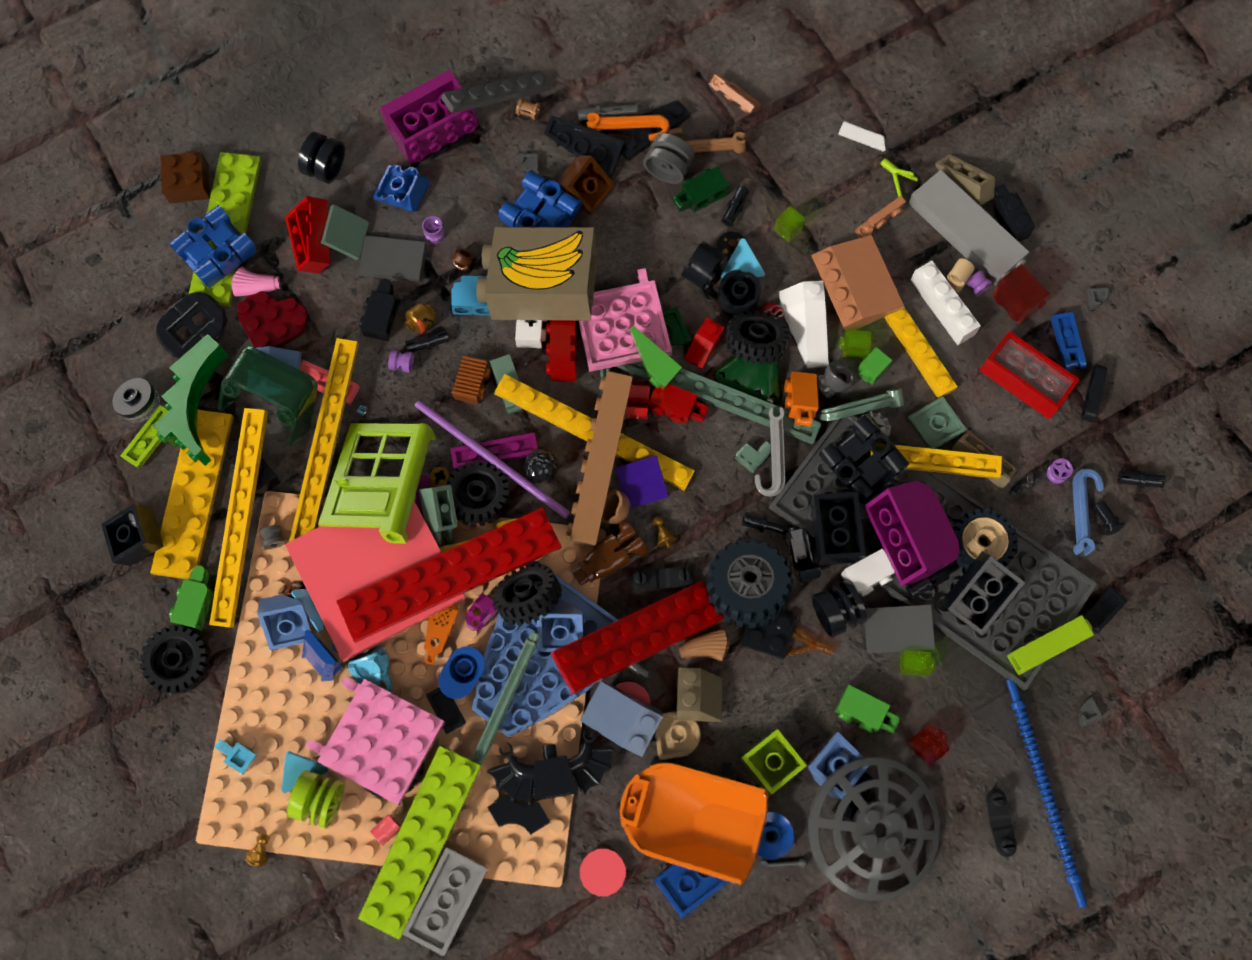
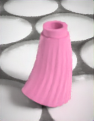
(249, 283)

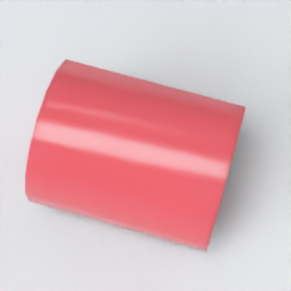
(385, 829)

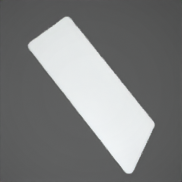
(862, 135)

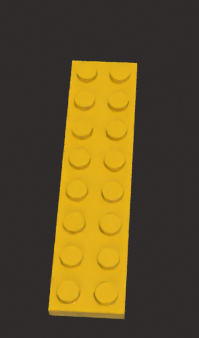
(192, 499)

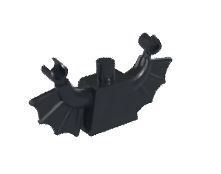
(554, 774)

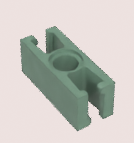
(502, 366)

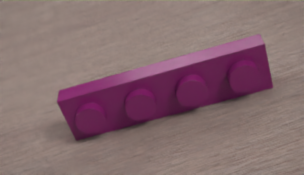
(505, 449)

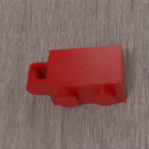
(677, 404)

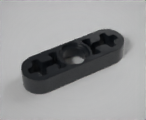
(1094, 393)

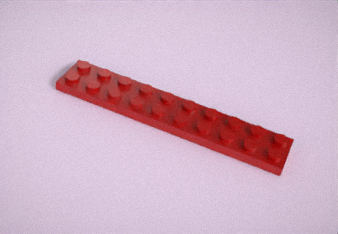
(448, 575)

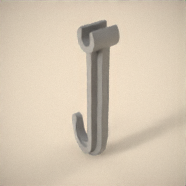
(777, 456)

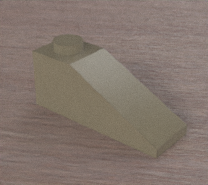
(970, 179)

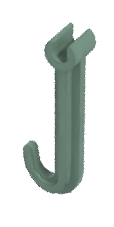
(892, 398)

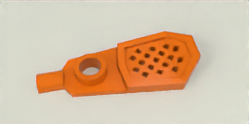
(439, 632)

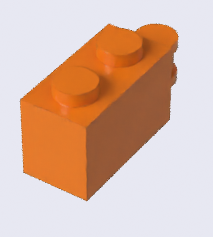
(801, 397)

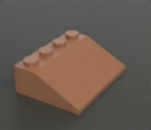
(857, 282)

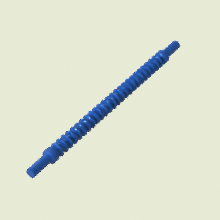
(1073, 877)

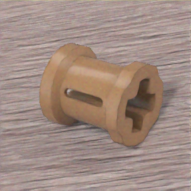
(528, 109)

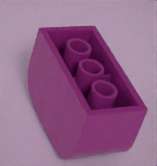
(913, 531)

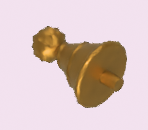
(664, 536)
(257, 856)

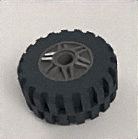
(749, 583)

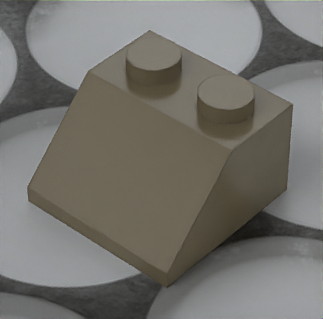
(698, 695)

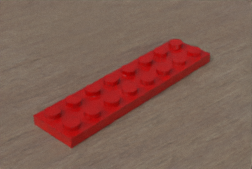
(635, 637)

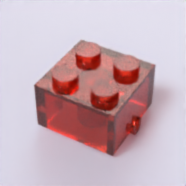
(1020, 294)

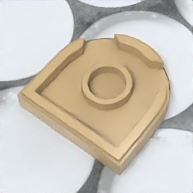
(676, 737)

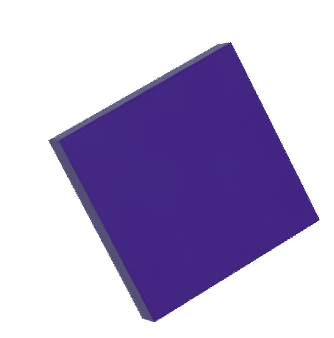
(642, 481)

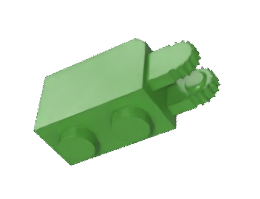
(193, 600)

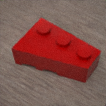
(306, 229)
(561, 350)

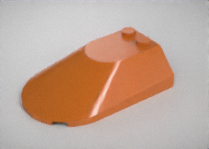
(695, 820)

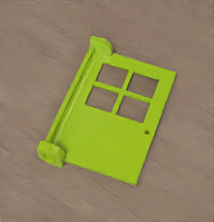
(377, 499)

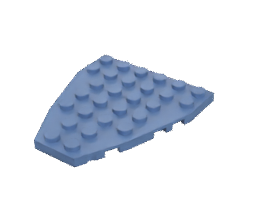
(542, 685)

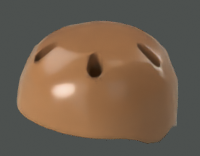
(616, 507)

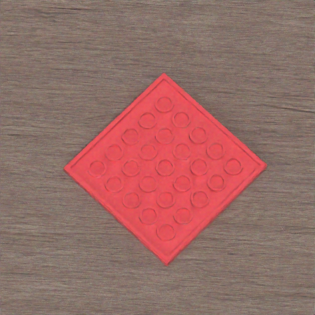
(347, 559)

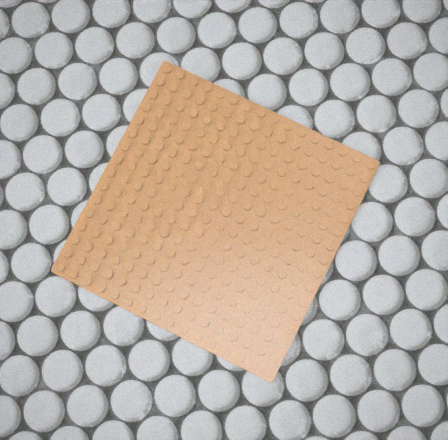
(280, 703)

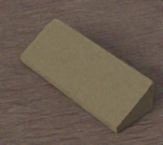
(972, 444)

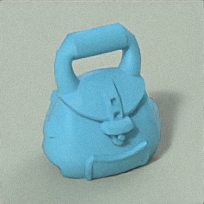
(373, 667)

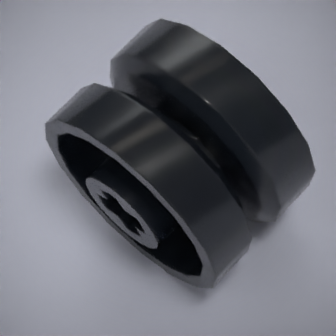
(321, 157)

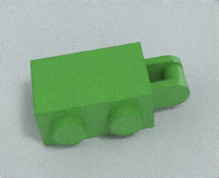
(865, 710)

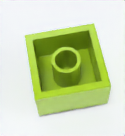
(773, 762)

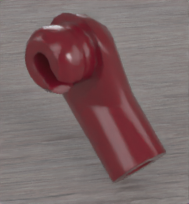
(773, 309)

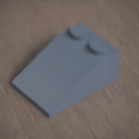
(622, 718)

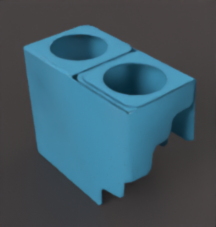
(465, 297)

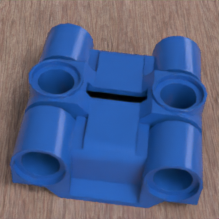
(558, 208)
(201, 256)

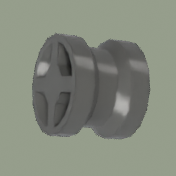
(272, 537)

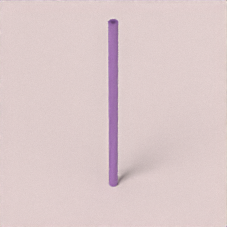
(493, 459)

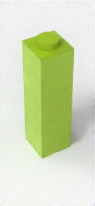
(1050, 644)

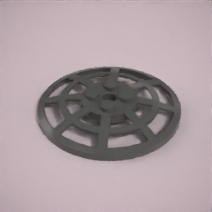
(864, 825)

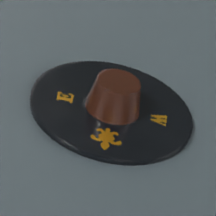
(728, 242)

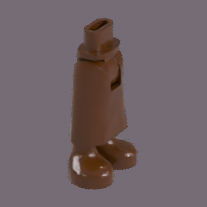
(608, 556)

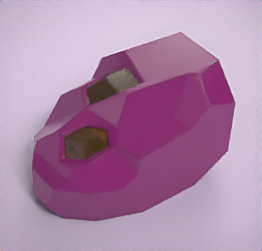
(480, 613)

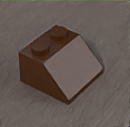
(586, 182)

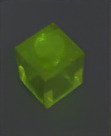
(789, 223)
(855, 344)
(916, 663)

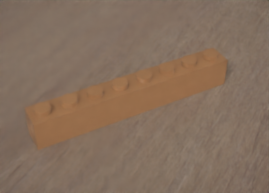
(601, 457)

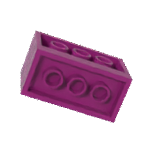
(422, 121)

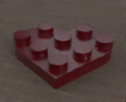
(271, 321)

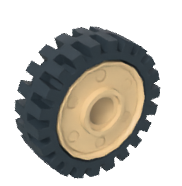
(993, 529)

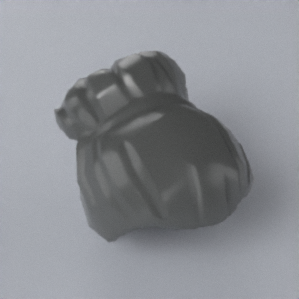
(835, 379)

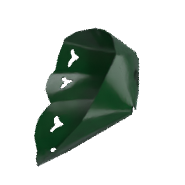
(752, 378)

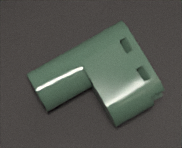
(751, 458)

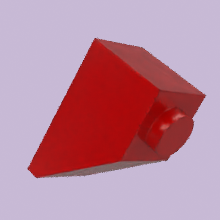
(704, 343)

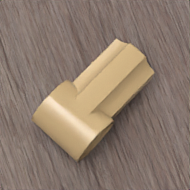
(959, 274)

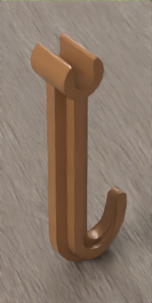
(735, 143)

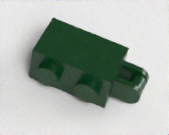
(702, 190)

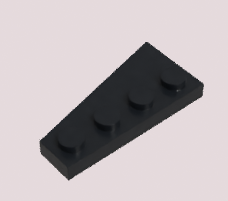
(586, 142)

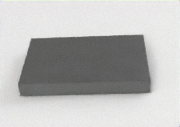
(392, 258)
(899, 629)

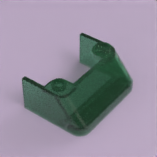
(275, 382)

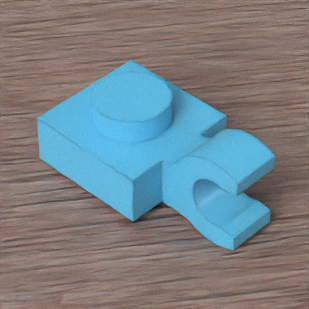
(238, 758)

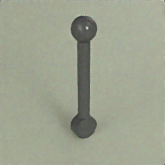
(764, 865)

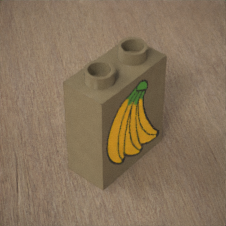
(539, 273)

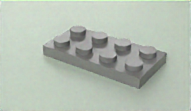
(445, 901)

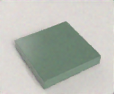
(344, 232)
(937, 423)

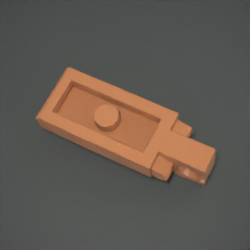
(735, 93)
(880, 218)

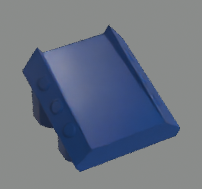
(402, 187)
(320, 657)

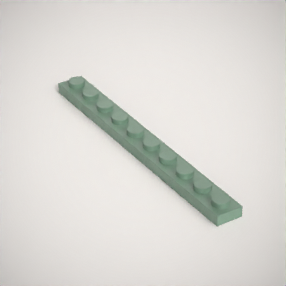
(732, 401)

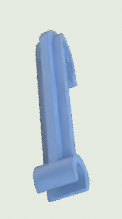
(1081, 511)

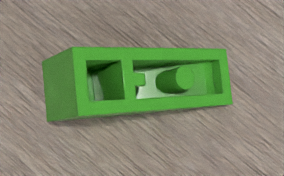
(656, 362)

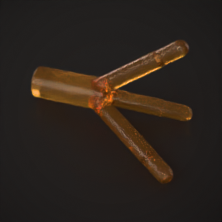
(826, 649)

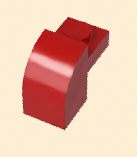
(638, 400)

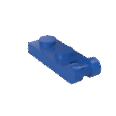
(1068, 341)

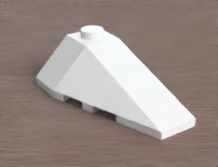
(807, 321)

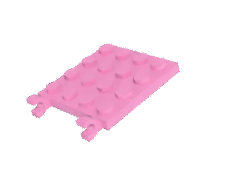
(614, 312)
(379, 741)

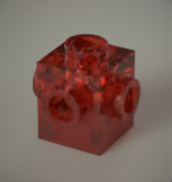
(929, 744)

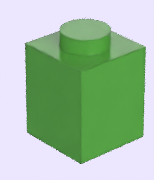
(874, 366)

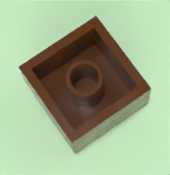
(185, 177)

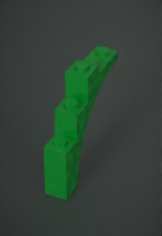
(183, 398)

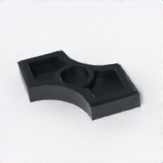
(508, 812)

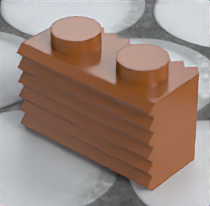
(471, 379)

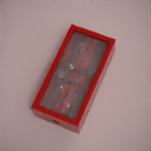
(1029, 375)

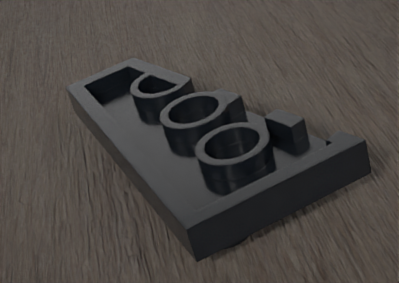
(638, 138)

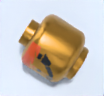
(420, 318)

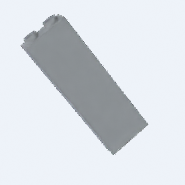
(968, 227)

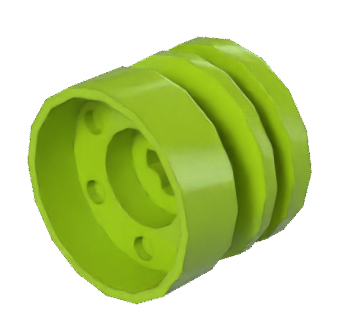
(315, 799)

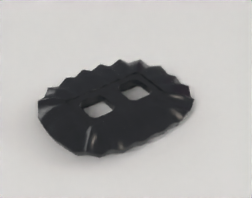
(181, 315)

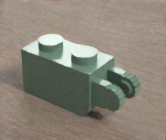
(439, 512)

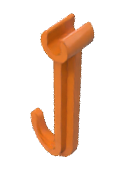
(620, 122)

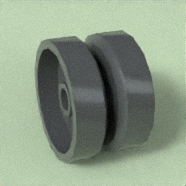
(668, 158)

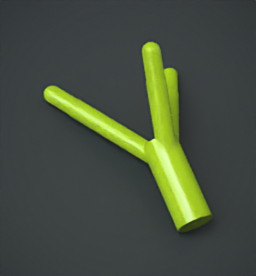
(895, 171)

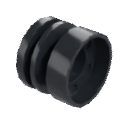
(840, 608)

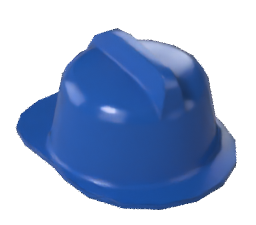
(461, 672)

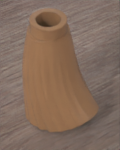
(709, 645)

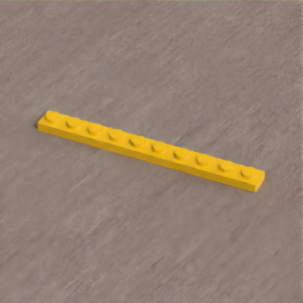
(580, 424)
(325, 438)
(238, 518)

